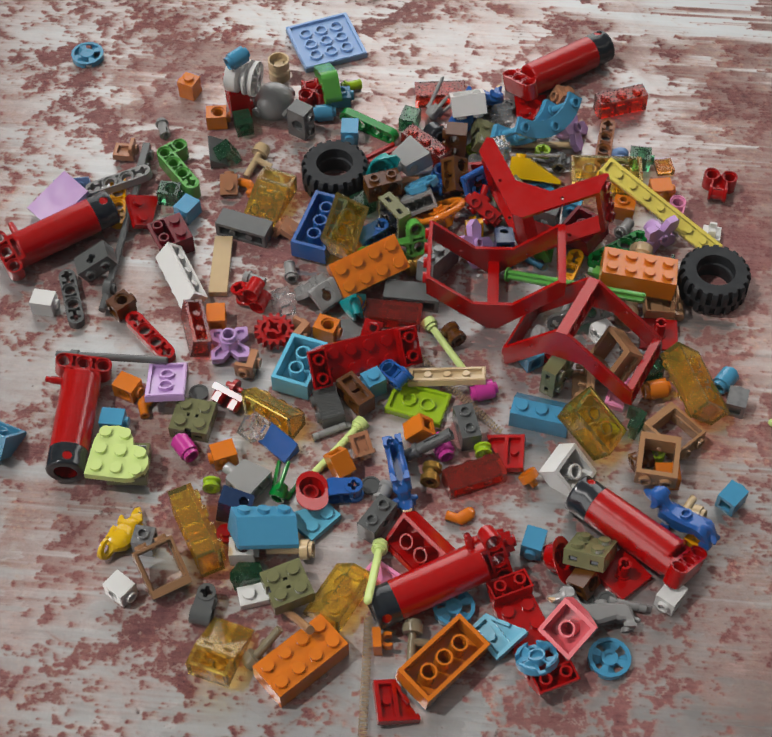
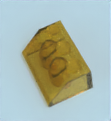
(343, 226)
(275, 410)
(592, 424)
(339, 594)

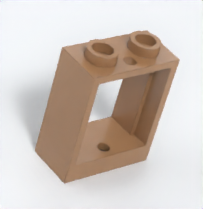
(630, 356)
(682, 420)
(658, 443)
(171, 585)

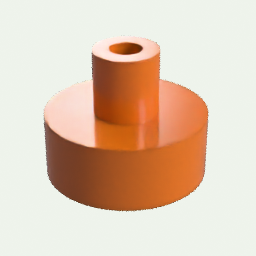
(529, 477)

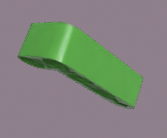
(329, 81)
(171, 160)
(411, 239)

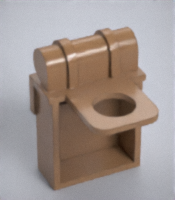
(663, 308)

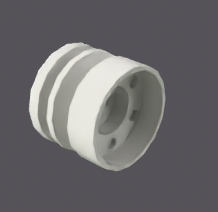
(245, 78)

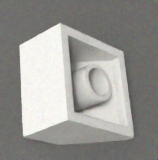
(468, 103)
(566, 468)

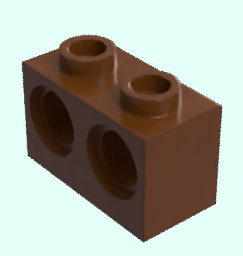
(456, 138)
(452, 169)
(382, 182)
(355, 394)

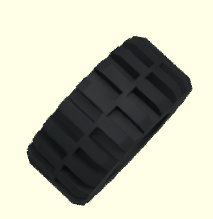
(329, 157)
(716, 262)

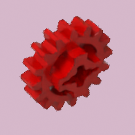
(273, 331)

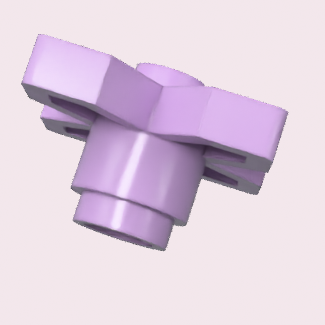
(574, 133)
(659, 233)
(474, 237)
(228, 343)

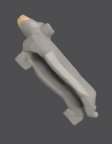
(601, 611)

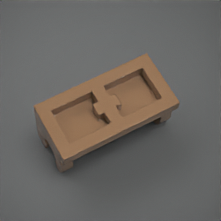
(581, 380)

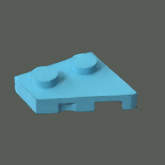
(316, 523)
(500, 634)

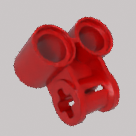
(311, 92)
(719, 184)
(251, 294)

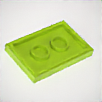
(418, 400)

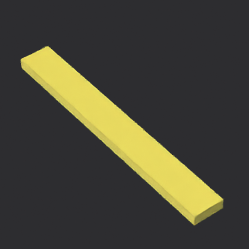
(656, 204)

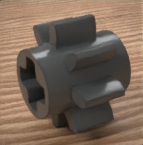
(560, 163)

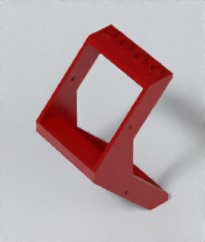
(523, 201)
(493, 261)
(562, 344)

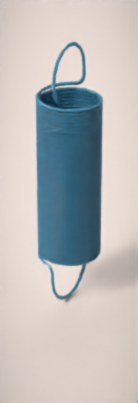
(535, 263)

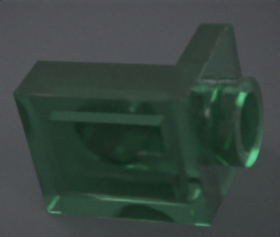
(226, 149)
(637, 418)

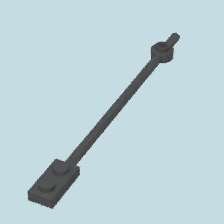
(109, 288)

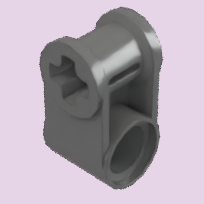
(204, 605)

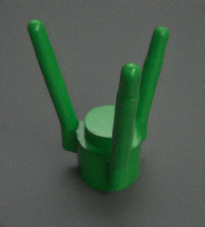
(279, 491)

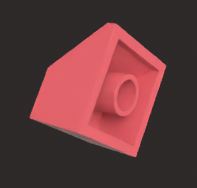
(568, 627)

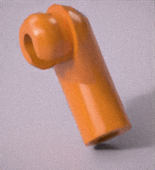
(247, 184)
(143, 407)
(462, 517)

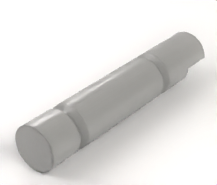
(331, 430)
(634, 605)

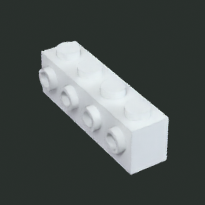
(180, 274)

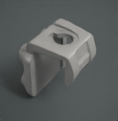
(314, 289)

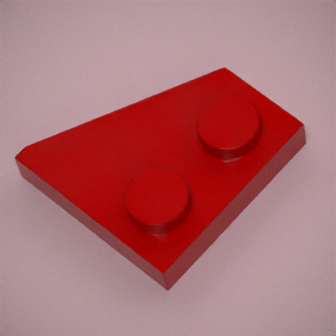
(528, 109)
(141, 209)
(510, 449)
(392, 704)

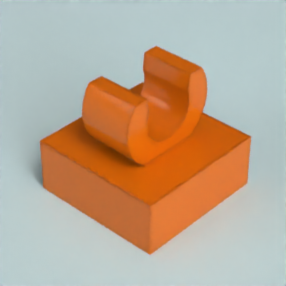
(379, 641)

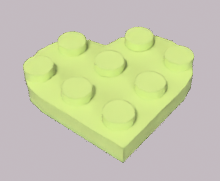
(116, 456)

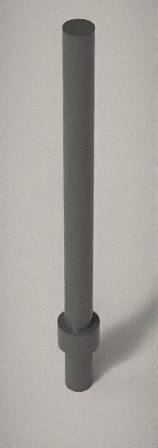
(122, 357)

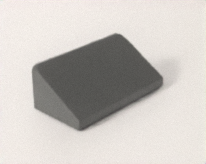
(214, 162)

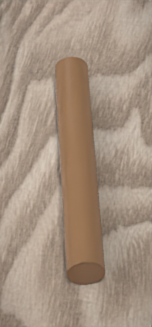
(299, 621)

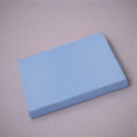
(326, 41)

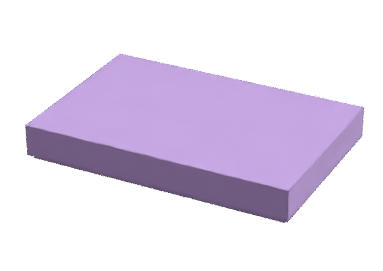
(57, 196)
(166, 382)

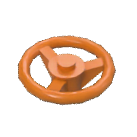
(443, 213)

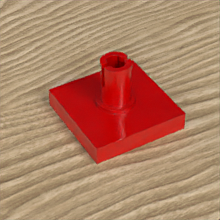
(665, 328)
(624, 575)

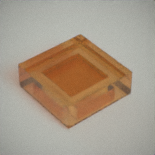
(664, 167)

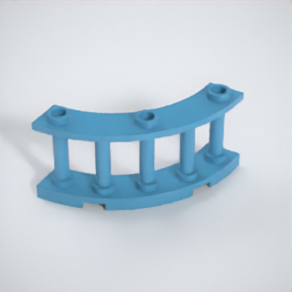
(547, 123)

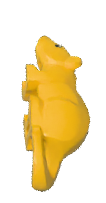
(120, 536)

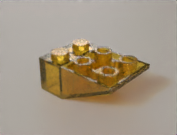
(271, 194)
(219, 651)

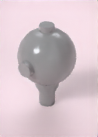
(273, 101)

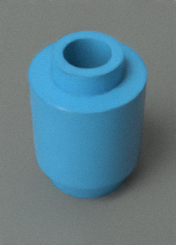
(236, 58)
(324, 112)
(725, 378)

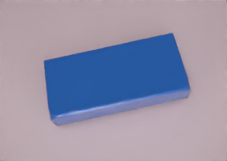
(279, 444)

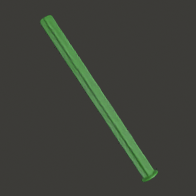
(542, 280)

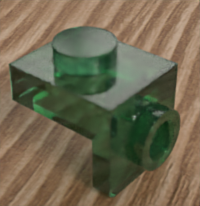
(245, 573)

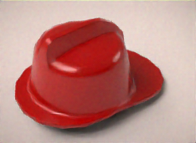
(312, 490)
(554, 558)

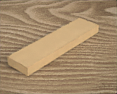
(221, 266)
(448, 376)

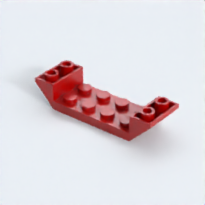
(362, 353)
(515, 603)

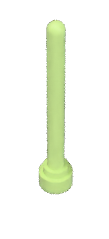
(430, 324)
(358, 425)
(379, 549)

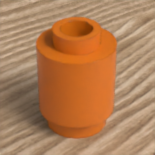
(656, 389)

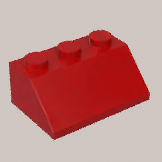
(415, 541)

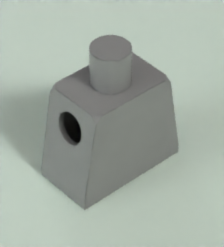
(413, 157)
(419, 202)
(248, 477)

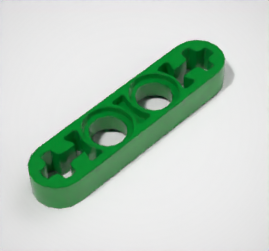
(384, 133)
(627, 239)

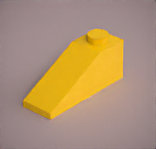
(528, 169)

